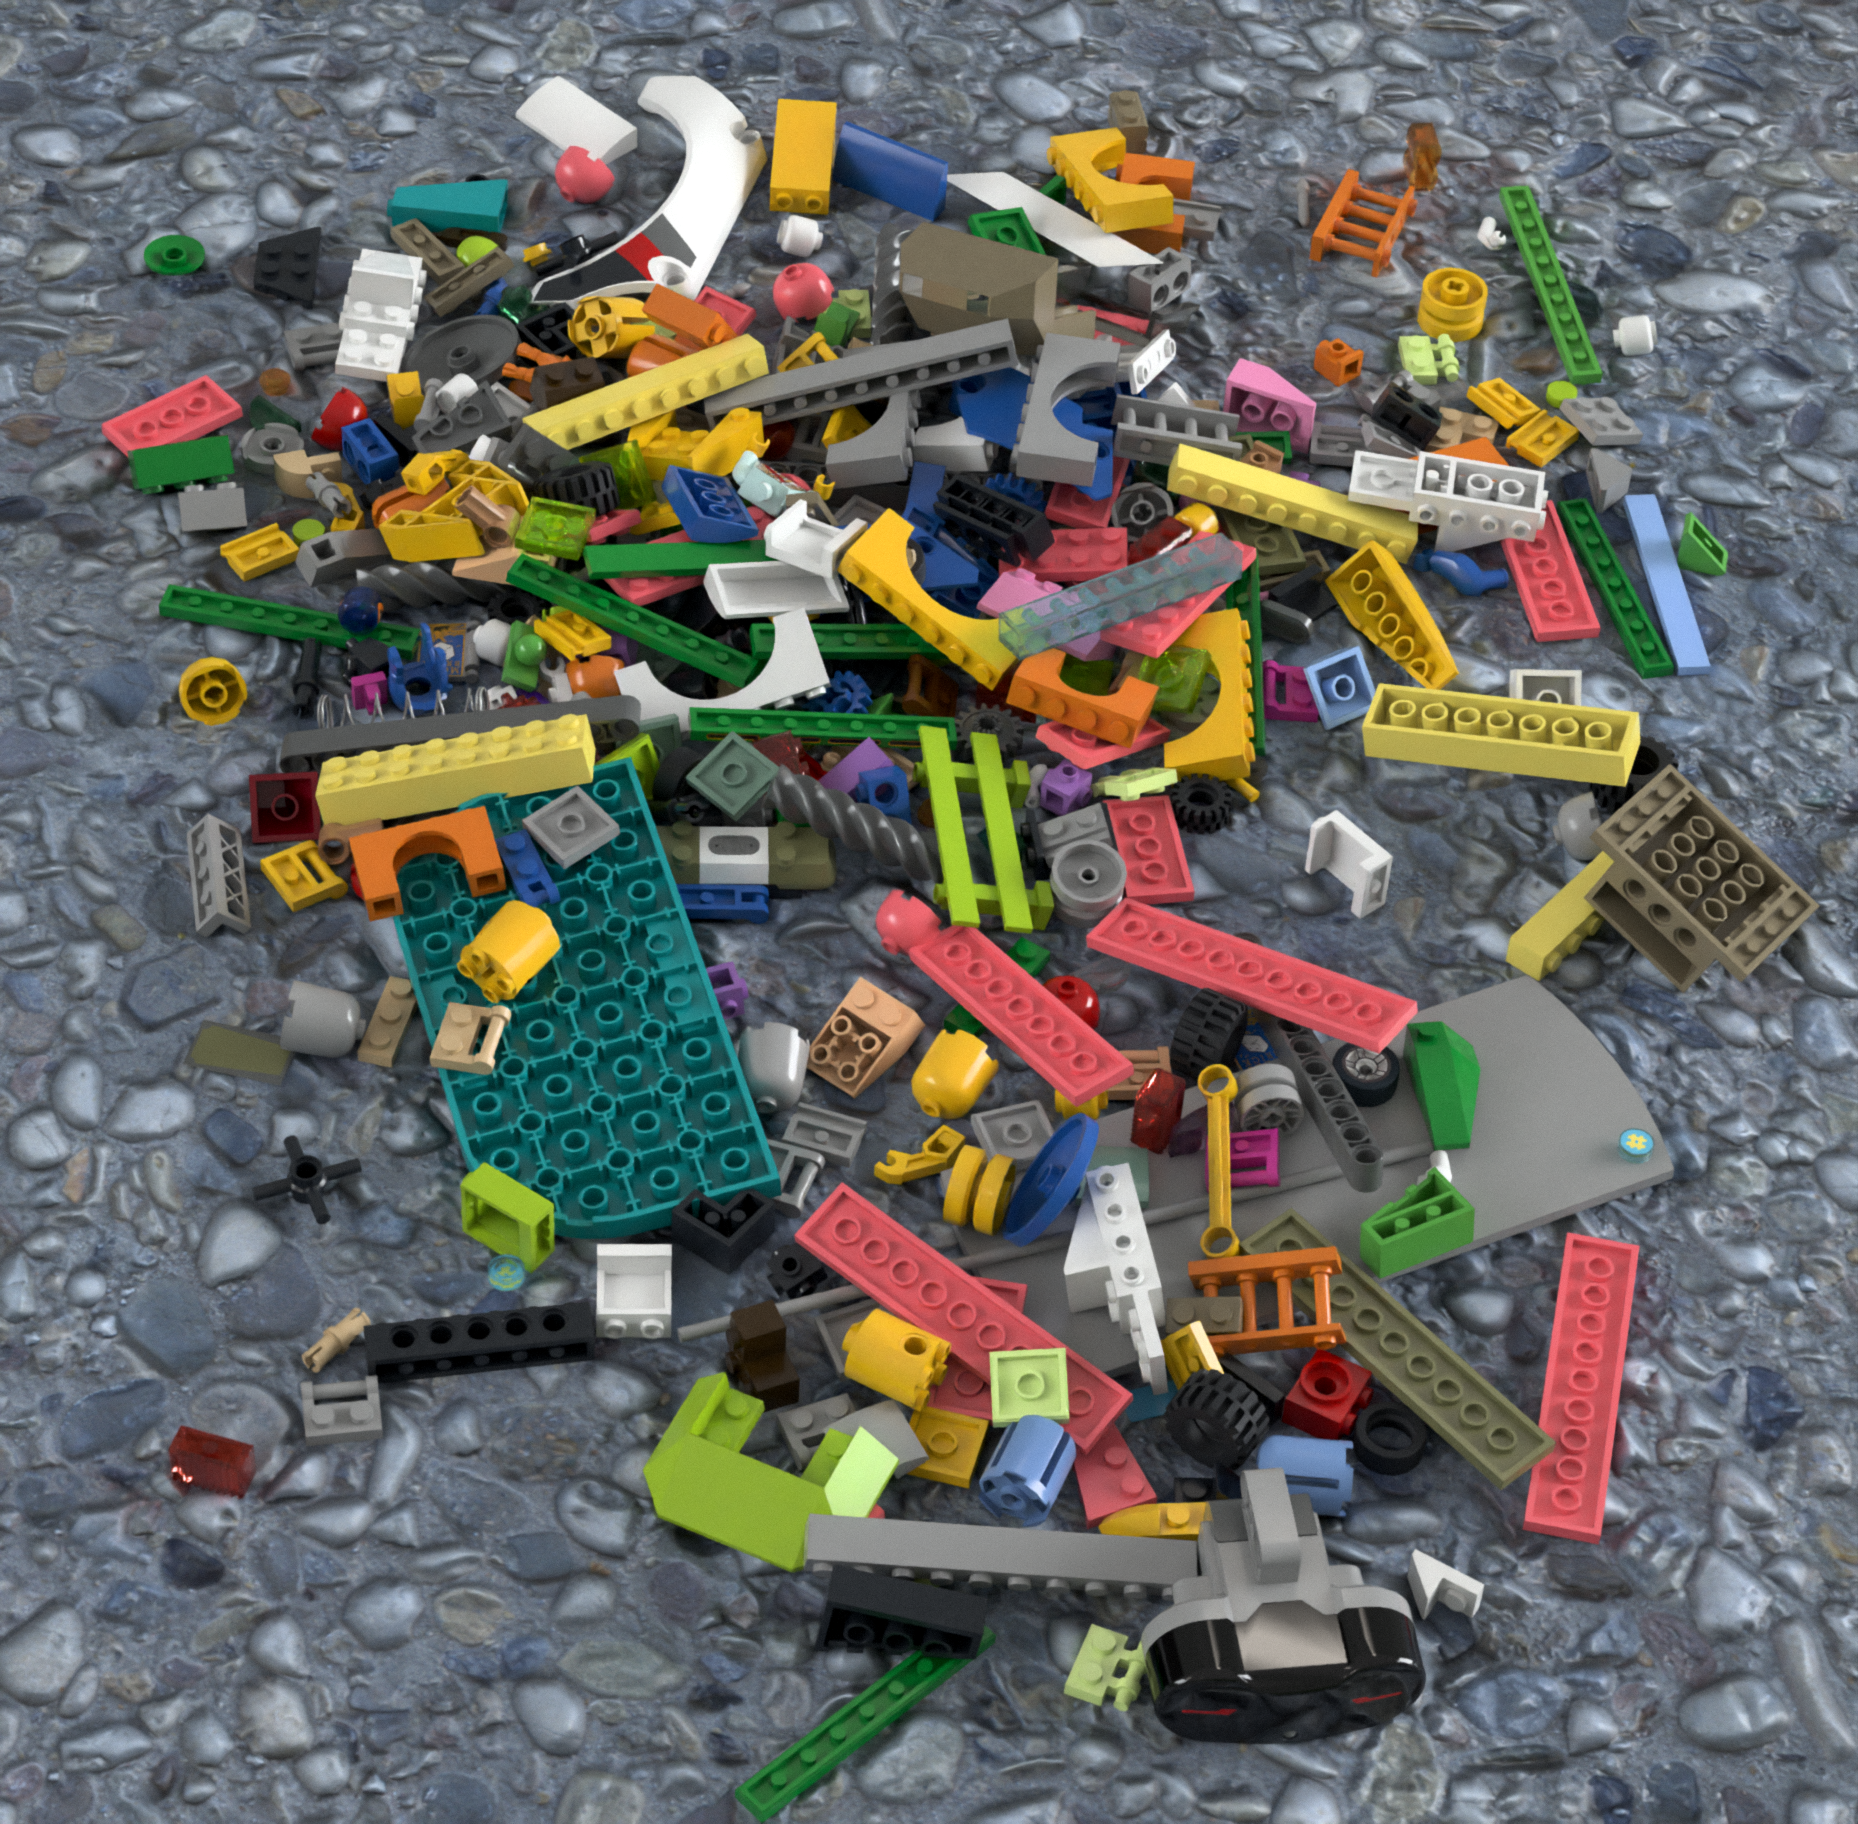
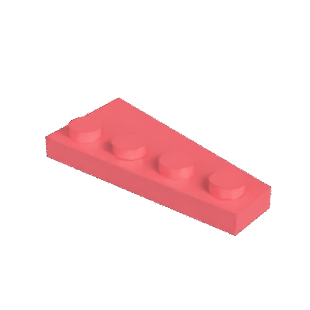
(1110, 1479)

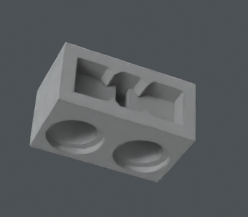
(1158, 284)

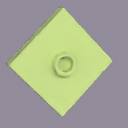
(1029, 1385)

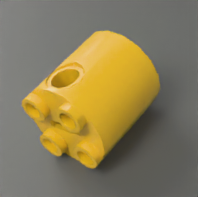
(509, 950)
(895, 1358)

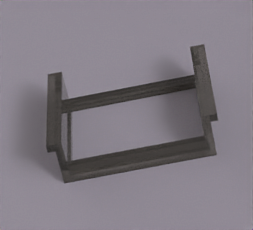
(1072, 284)

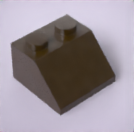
(564, 381)

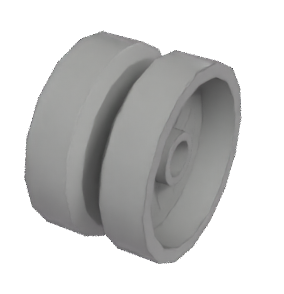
(1086, 882)

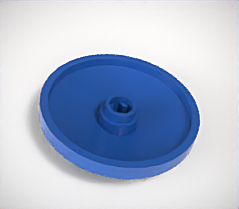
(1051, 1180)

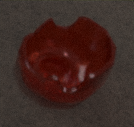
(781, 440)

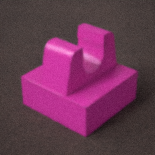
(364, 691)

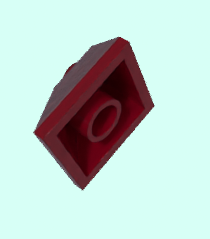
(284, 807)

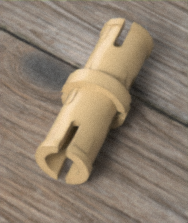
(335, 1340)

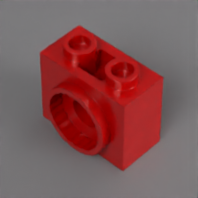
(1328, 1396)

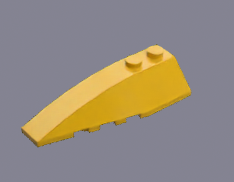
(1392, 615)

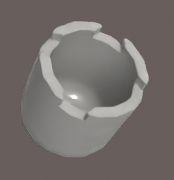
(321, 1021)
(773, 1065)

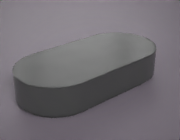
(1285, 622)

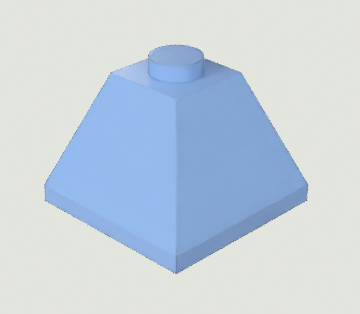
(1340, 686)

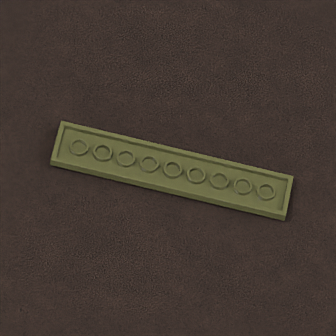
(1413, 1360)

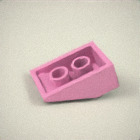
(1269, 403)

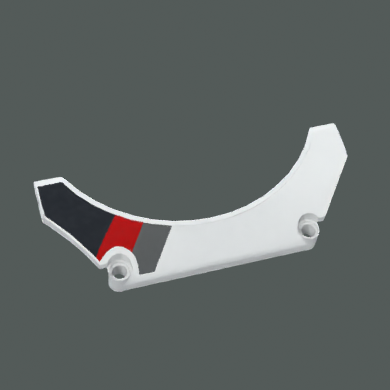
(692, 225)

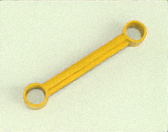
(1219, 1160)

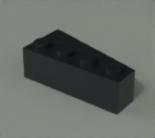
(898, 1616)

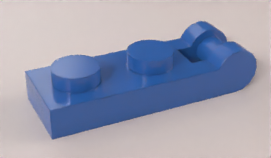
(526, 869)
(725, 901)

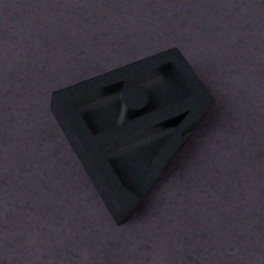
(380, 487)

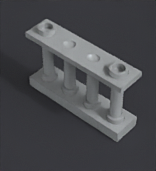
(1154, 430)

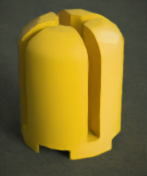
(612, 320)

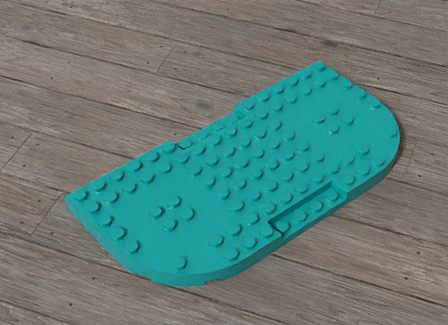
(616, 1056)

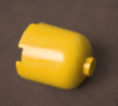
(953, 1075)

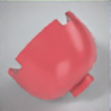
(581, 177)
(802, 291)
(905, 923)

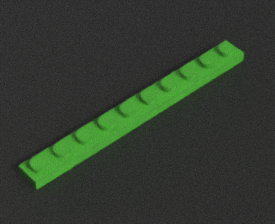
(1550, 285)

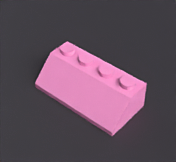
(1021, 588)

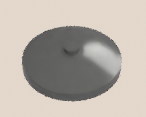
(467, 346)

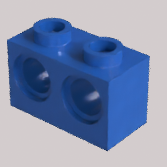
(368, 451)
(894, 800)

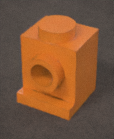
(1338, 361)

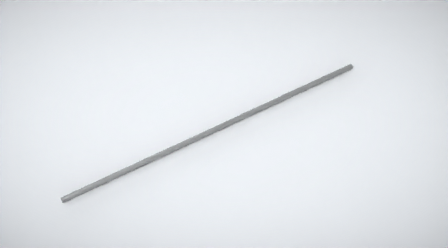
(1064, 1238)

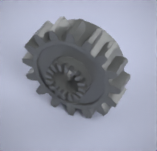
(989, 721)

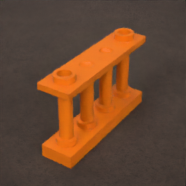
(1342, 207)
(1282, 1269)

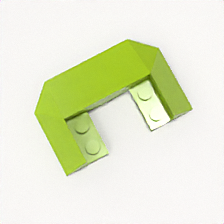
(747, 1504)

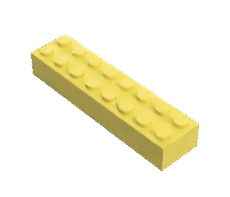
(1502, 734)
(457, 770)

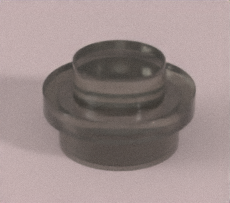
(1257, 771)

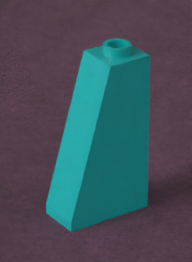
(461, 205)

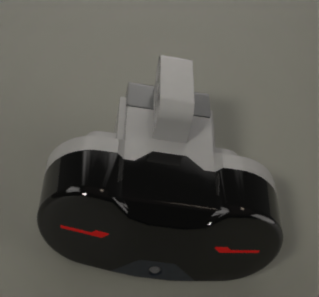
(1275, 1636)

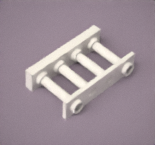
(1140, 364)

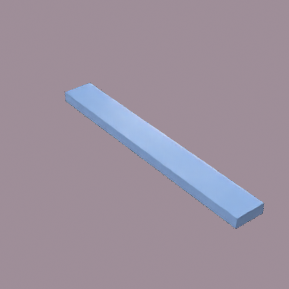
(1666, 585)

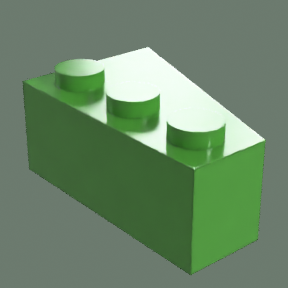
(1417, 1227)

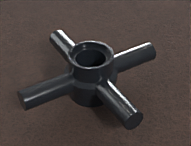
(576, 251)
(306, 1179)

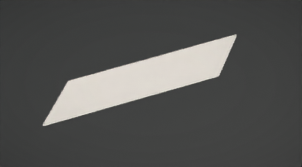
(1053, 219)

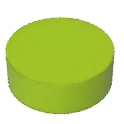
(1558, 391)
(306, 530)

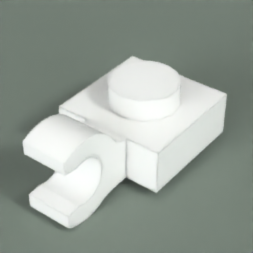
(558, 678)

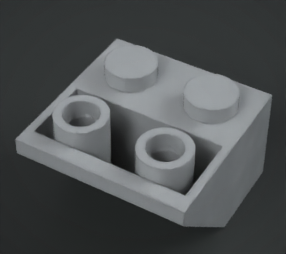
(212, 508)

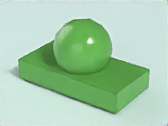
(523, 657)

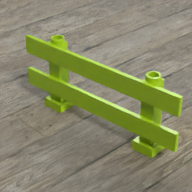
(999, 790)

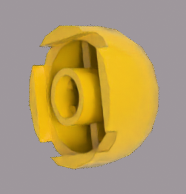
(212, 691)

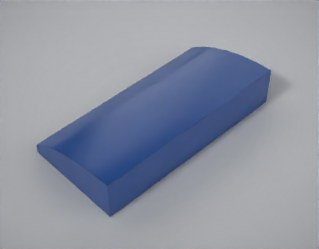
(891, 171)
(707, 506)

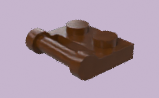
(939, 691)

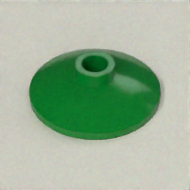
(174, 255)

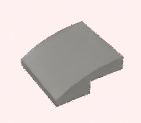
(891, 1429)

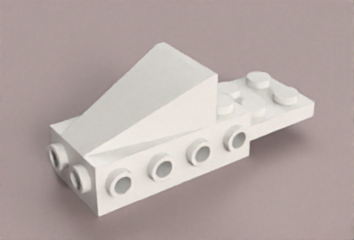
(379, 314)
(1464, 508)
(1115, 1266)

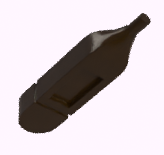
(454, 236)

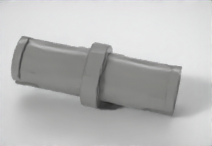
(328, 495)

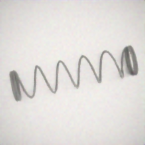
(480, 693)

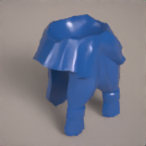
(427, 673)

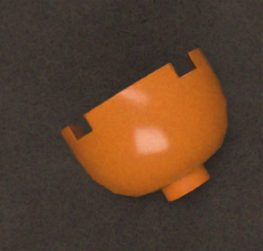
(594, 676)

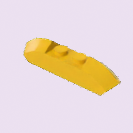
(1159, 1520)

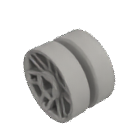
(1268, 1099)

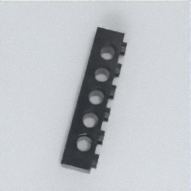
(479, 1342)

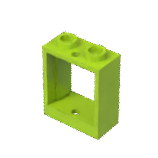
(529, 1238)

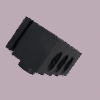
(994, 519)

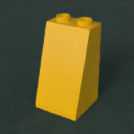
(803, 156)

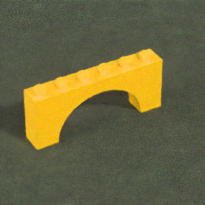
(1111, 203)
(881, 570)
(1222, 741)

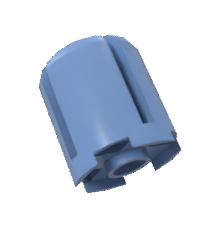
(1311, 1468)
(1027, 1469)

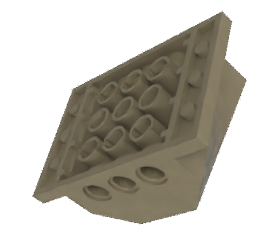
(1692, 884)

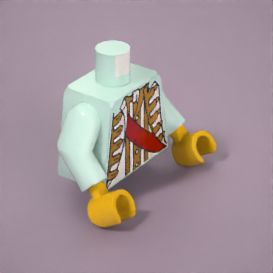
(765, 485)

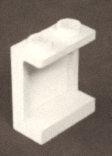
(809, 542)
(1352, 859)
(634, 1290)

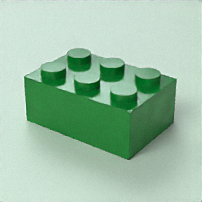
(181, 463)

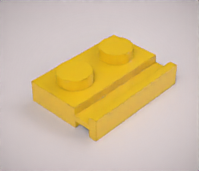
(1502, 402)
(1542, 438)
(259, 552)
(572, 634)
(1188, 1352)

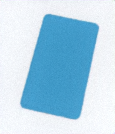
(1147, 1405)

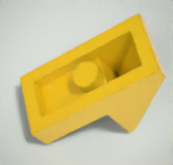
(405, 397)

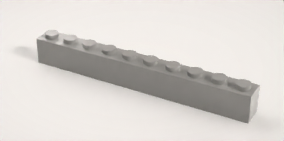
(870, 375)
(999, 1556)

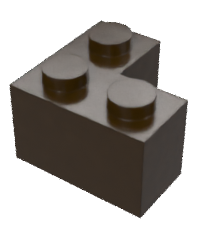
(760, 1355)

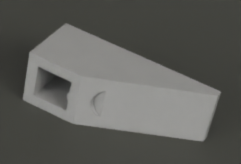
(339, 554)

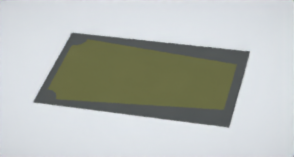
(239, 1053)

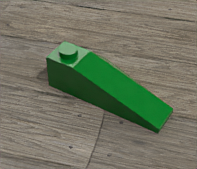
(1444, 1082)

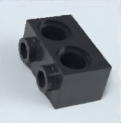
(1406, 416)

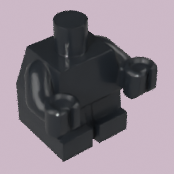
(365, 658)

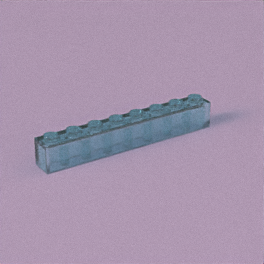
(1120, 596)

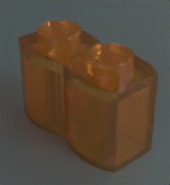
(1422, 156)

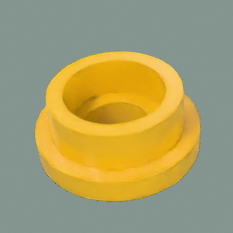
(536, 254)

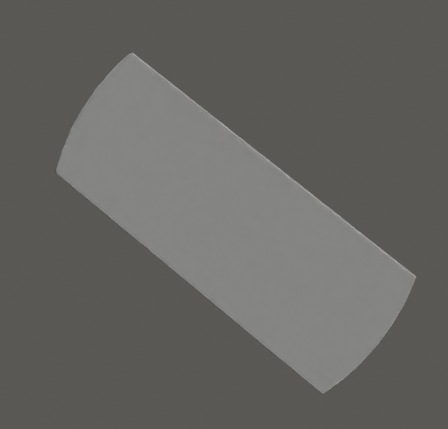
(1536, 1154)

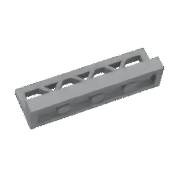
(209, 874)

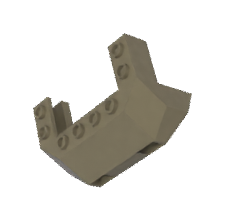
(950, 268)

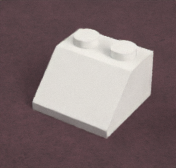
(1546, 685)

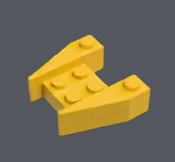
(698, 450)
(441, 528)

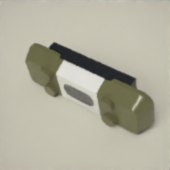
(776, 857)

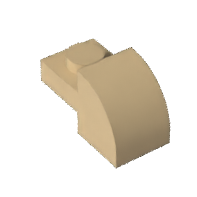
(295, 467)

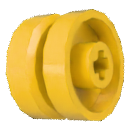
(1452, 304)
(979, 1190)

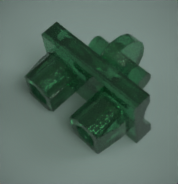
(515, 304)

